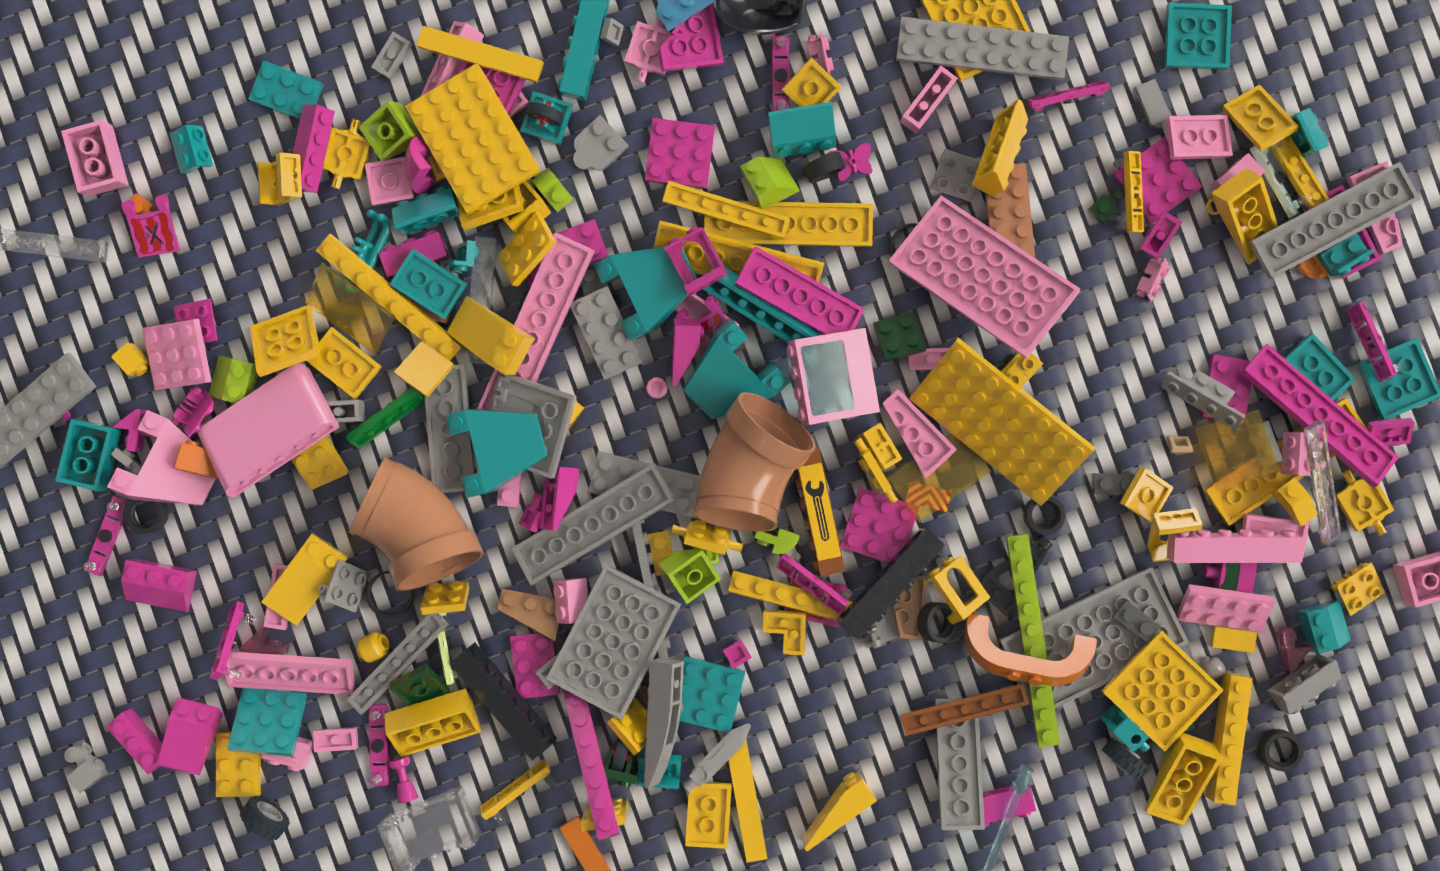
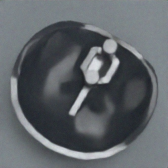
(761, 16)

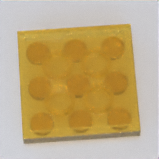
(1237, 454)

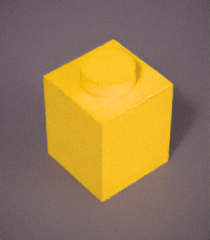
(131, 360)

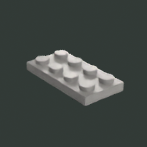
(604, 333)

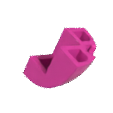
(416, 166)

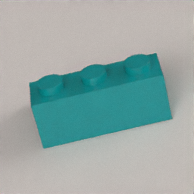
(802, 129)
(425, 211)

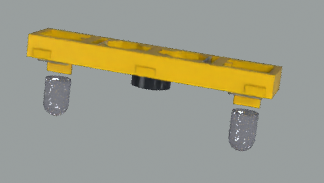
(1132, 192)
(516, 791)

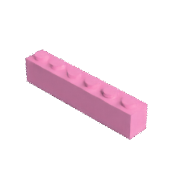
(1235, 547)

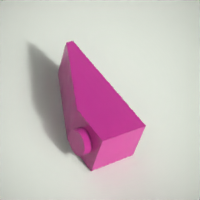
(684, 345)
(557, 496)

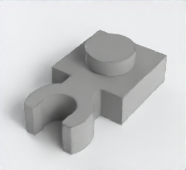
(127, 459)

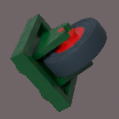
(620, 756)

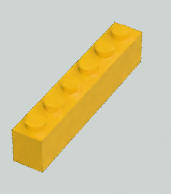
(1230, 737)

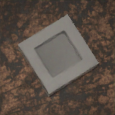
(611, 31)

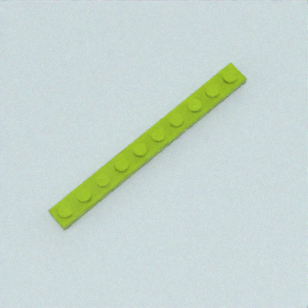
(1032, 636)

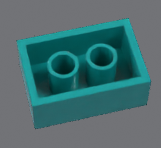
(87, 455)

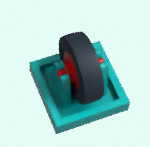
(546, 118)

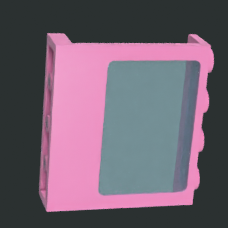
(832, 376)

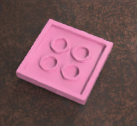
(176, 354)

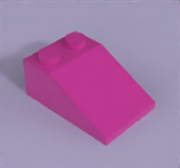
(189, 736)

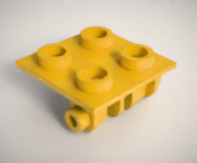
(1359, 588)

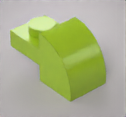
(552, 190)
(782, 542)

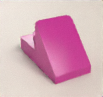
(1160, 234)
(134, 439)

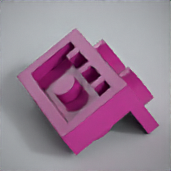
(1392, 431)

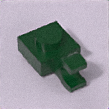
(1105, 206)

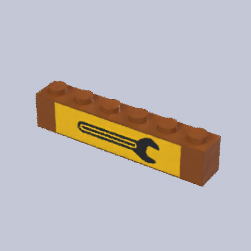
(820, 516)

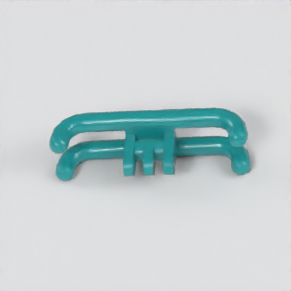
(366, 249)

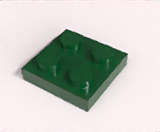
(899, 336)
(419, 685)

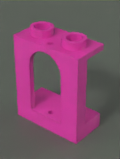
(674, 251)

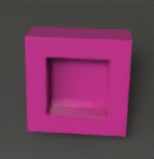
(737, 653)

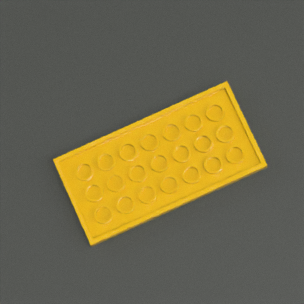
(1001, 422)

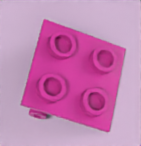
(199, 310)
(192, 418)

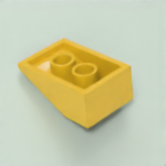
(531, 203)

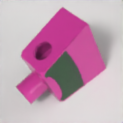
(1232, 576)

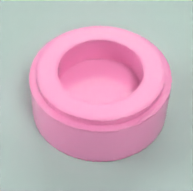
(657, 388)

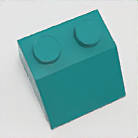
(1309, 135)
(1324, 626)

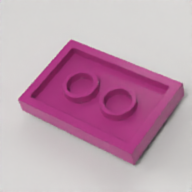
(1228, 372)
(528, 655)

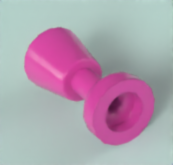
(405, 788)

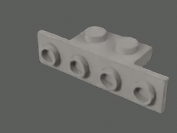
(1205, 395)

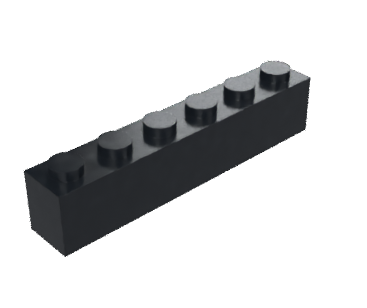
(891, 582)
(503, 701)

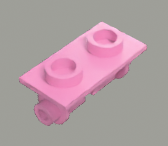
(818, 47)
(1151, 286)

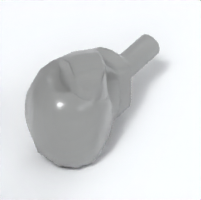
(1213, 667)

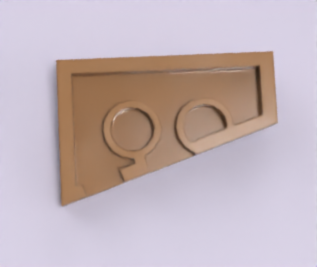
(908, 608)
(531, 610)

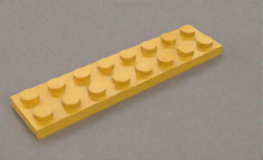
(808, 225)
(730, 251)
(1244, 497)

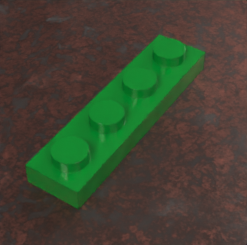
(385, 418)

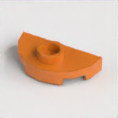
(1312, 268)

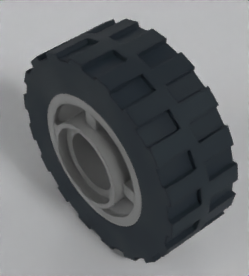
(1125, 759)
(264, 818)

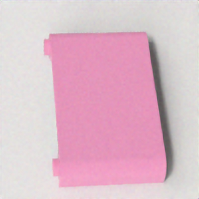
(267, 429)

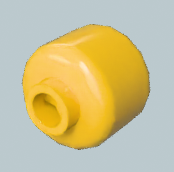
(373, 647)

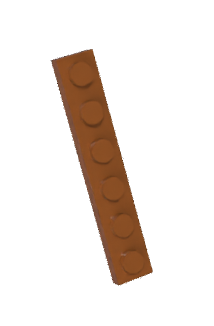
(964, 709)

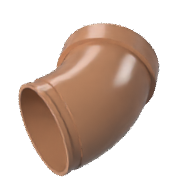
(751, 465)
(414, 527)

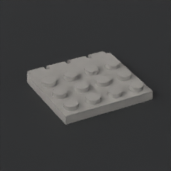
(553, 412)

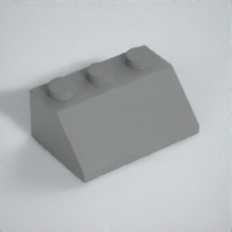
(1305, 684)

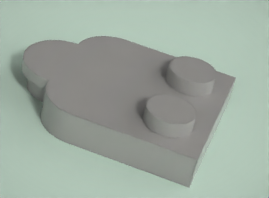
(598, 146)

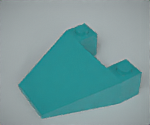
(650, 283)
(723, 375)
(502, 444)

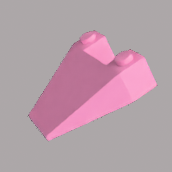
(157, 478)

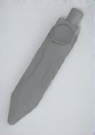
(718, 756)

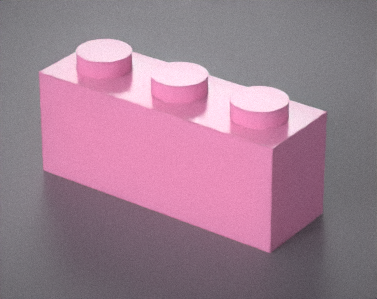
(928, 99)

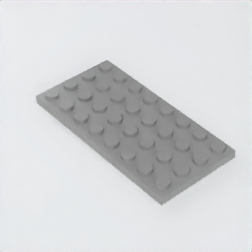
(1094, 619)

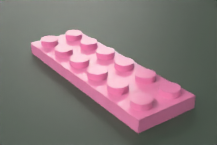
(292, 673)

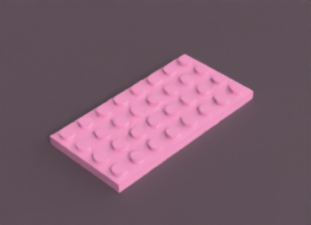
(984, 276)

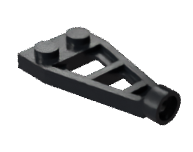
(999, 595)

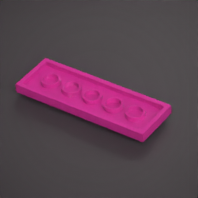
(797, 294)

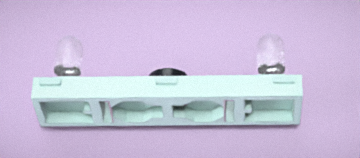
(1276, 181)

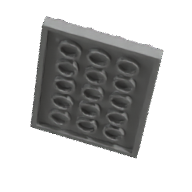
(613, 641)

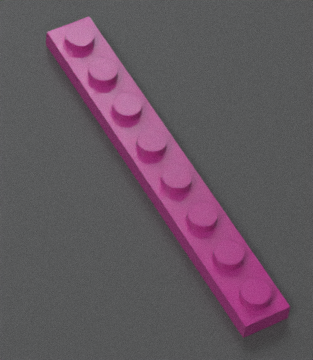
(591, 766)

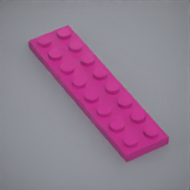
(1309, 404)

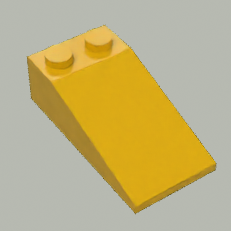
(1245, 210)
(490, 336)
(299, 583)
(1183, 778)
(846, 803)

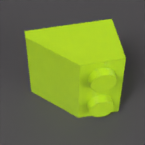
(389, 130)
(768, 180)
(233, 379)
(689, 573)

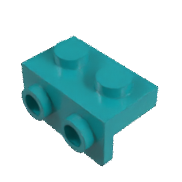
(191, 148)
(466, 255)
(670, 777)

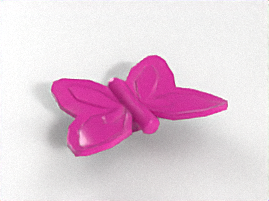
(856, 162)

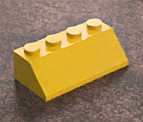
(1001, 149)
(432, 722)

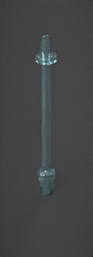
(1019, 787)

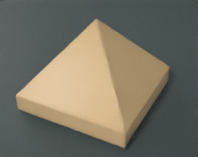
(1180, 444)

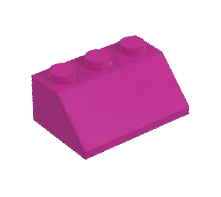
(158, 584)

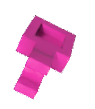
(532, 514)

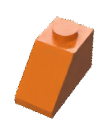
(194, 460)

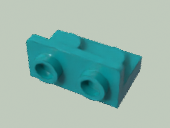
(1344, 255)

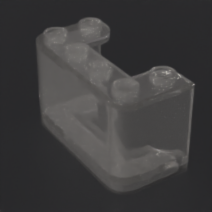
(429, 828)

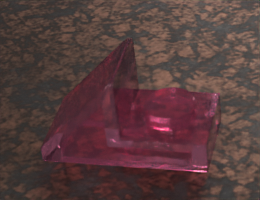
(260, 644)
(1290, 653)

